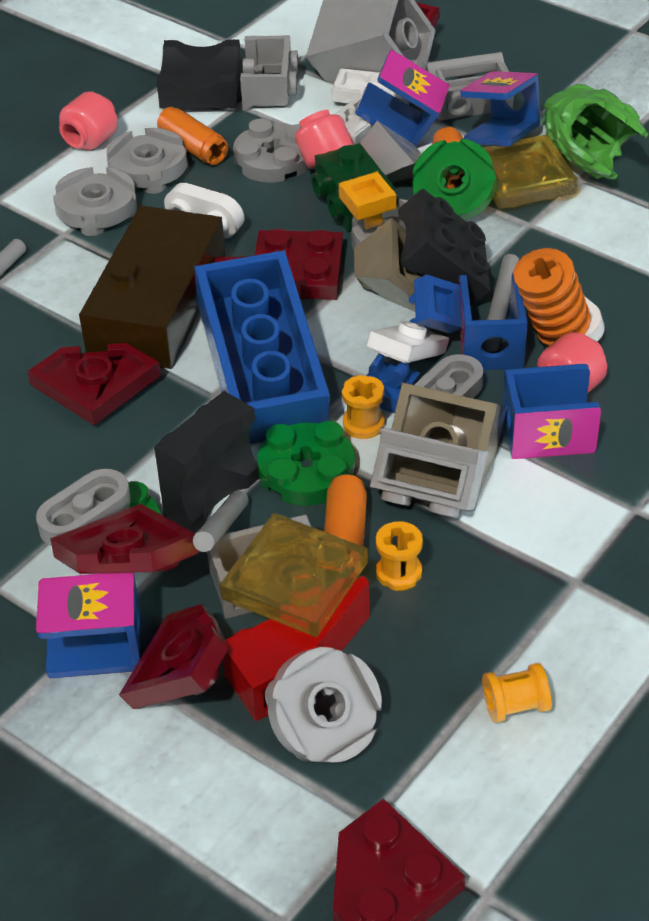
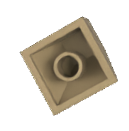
(379, 264)
(447, 419)

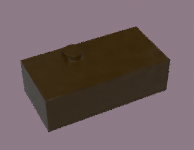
(151, 284)

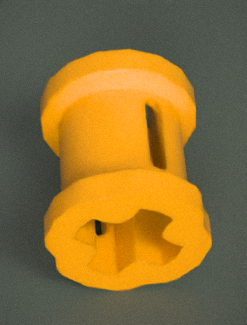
(363, 403)
(405, 554)
(516, 692)

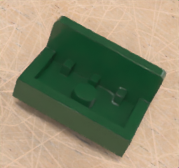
(339, 166)

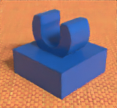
(437, 304)
(392, 379)

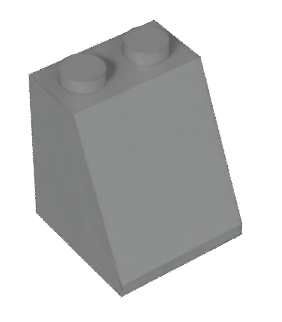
(363, 33)

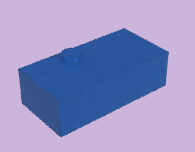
(262, 340)

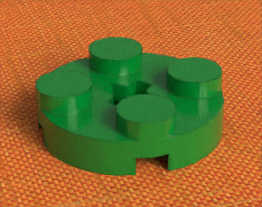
(457, 158)
(288, 445)

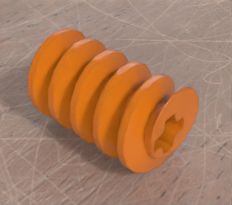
(552, 294)

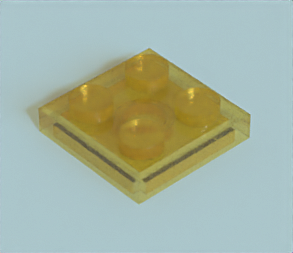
(530, 172)
(294, 574)

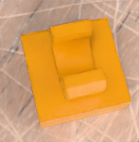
(368, 198)

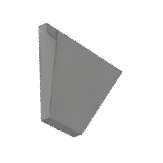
(390, 152)

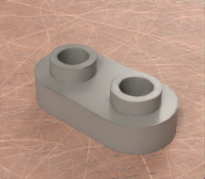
(455, 375)
(83, 502)

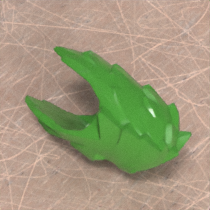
(590, 127)

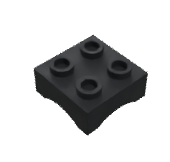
(199, 75)
(444, 244)
(206, 460)

